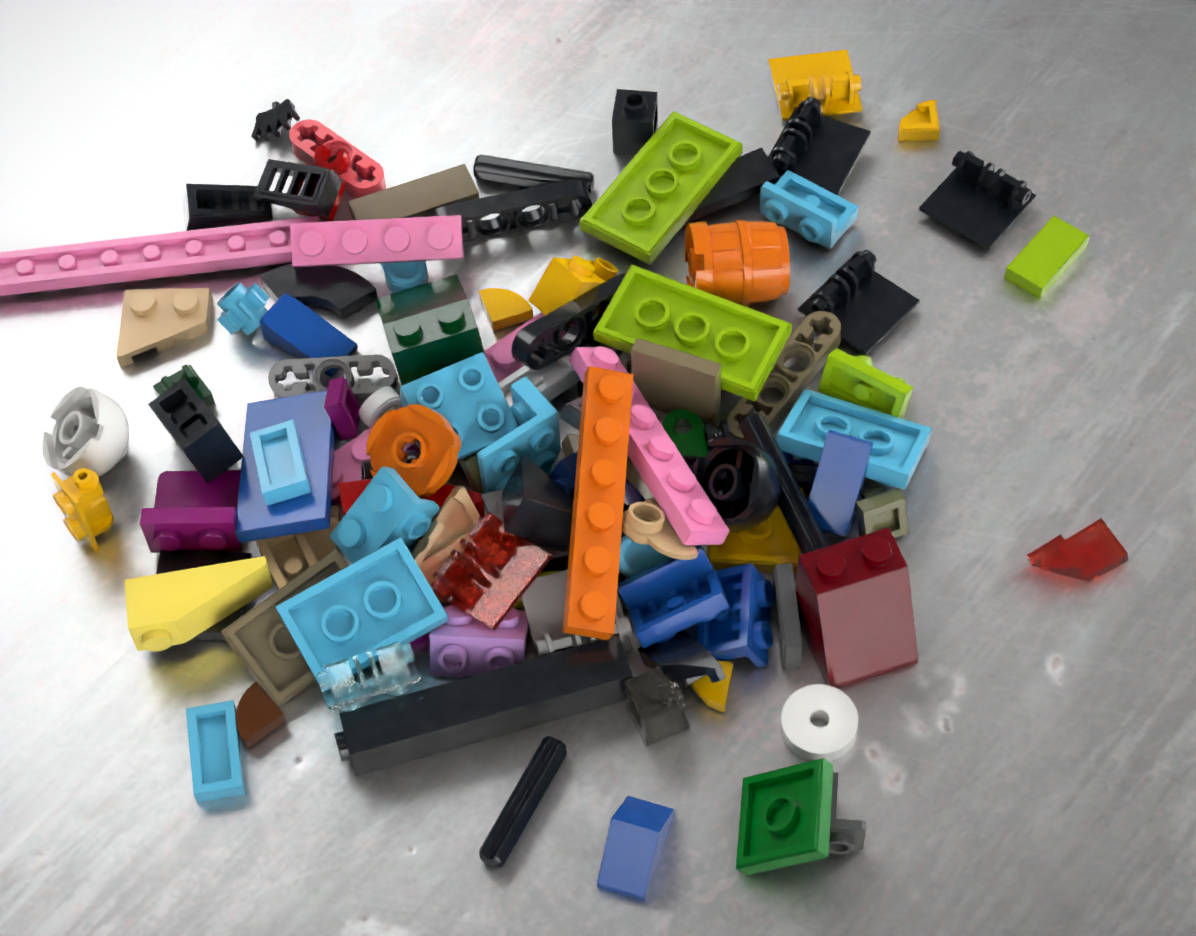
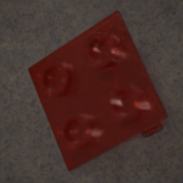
(489, 572)

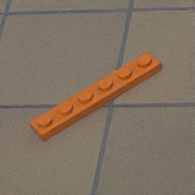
(598, 504)

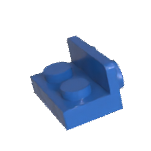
(745, 625)

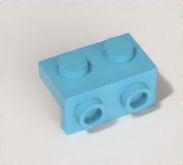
(807, 209)
(382, 515)

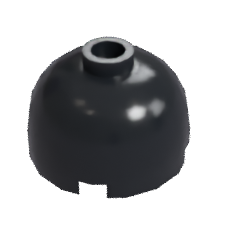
(739, 482)

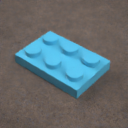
(896, 441)
(363, 609)

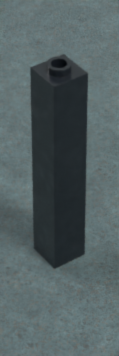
(484, 706)

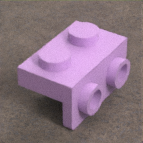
(470, 648)

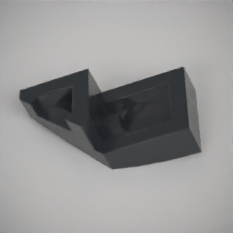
(682, 660)

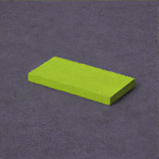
(661, 187)
(697, 324)

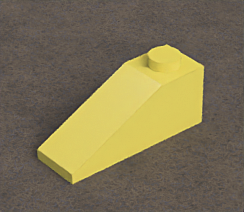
(186, 602)

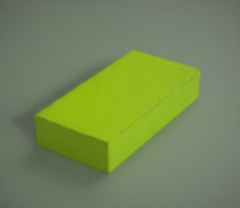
(1046, 257)

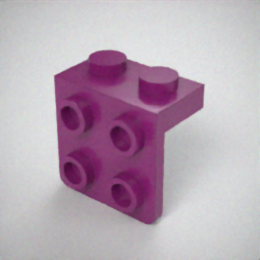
(193, 513)

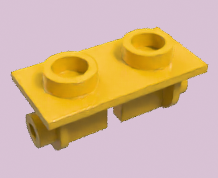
(83, 505)

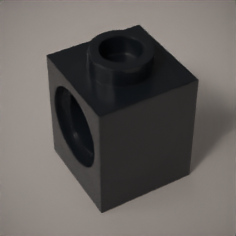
(633, 119)

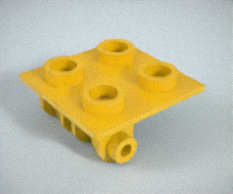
(816, 75)

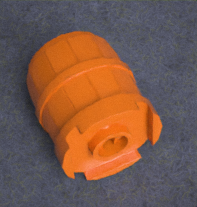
(738, 260)

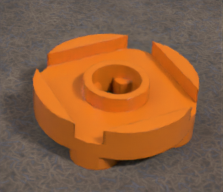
(438, 447)

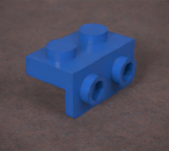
(672, 597)

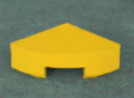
(920, 123)
(504, 307)
(715, 693)

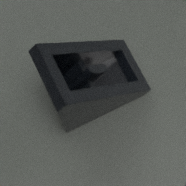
(537, 507)

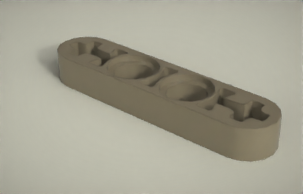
(788, 381)

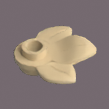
(647, 524)

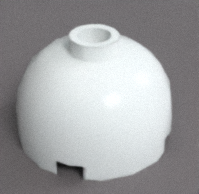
(87, 433)

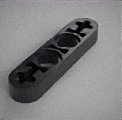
(569, 198)
(541, 340)

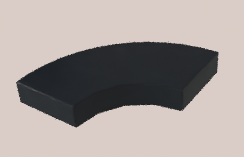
(320, 286)

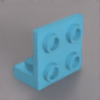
(468, 399)
(535, 437)

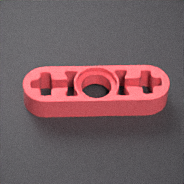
(366, 166)

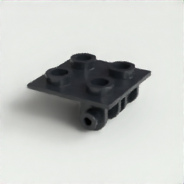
(818, 147)
(978, 200)
(862, 302)

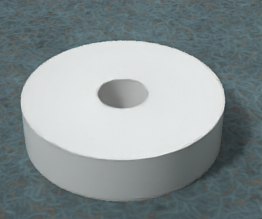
(824, 703)

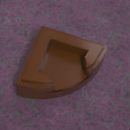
(257, 715)

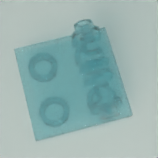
(389, 676)

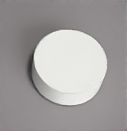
(378, 404)

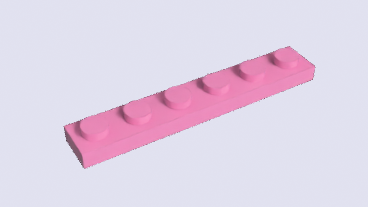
(660, 462)

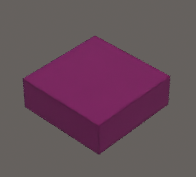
(342, 408)

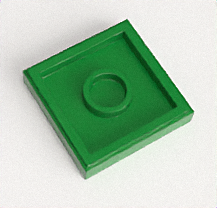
(785, 817)

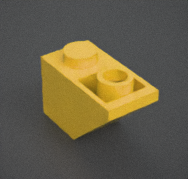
(569, 279)

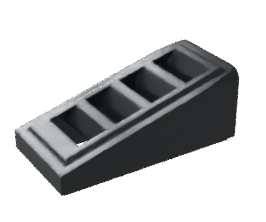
(213, 195)
(322, 198)

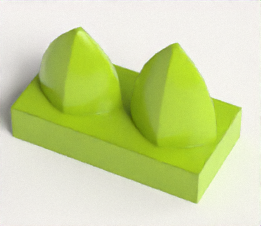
(860, 383)

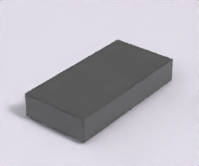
(787, 617)

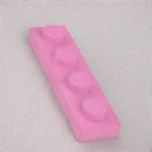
(376, 241)

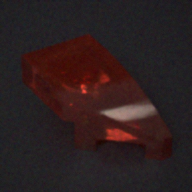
(1082, 555)

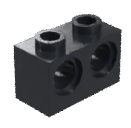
(196, 430)

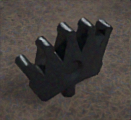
(274, 120)

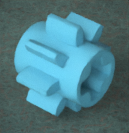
(242, 308)

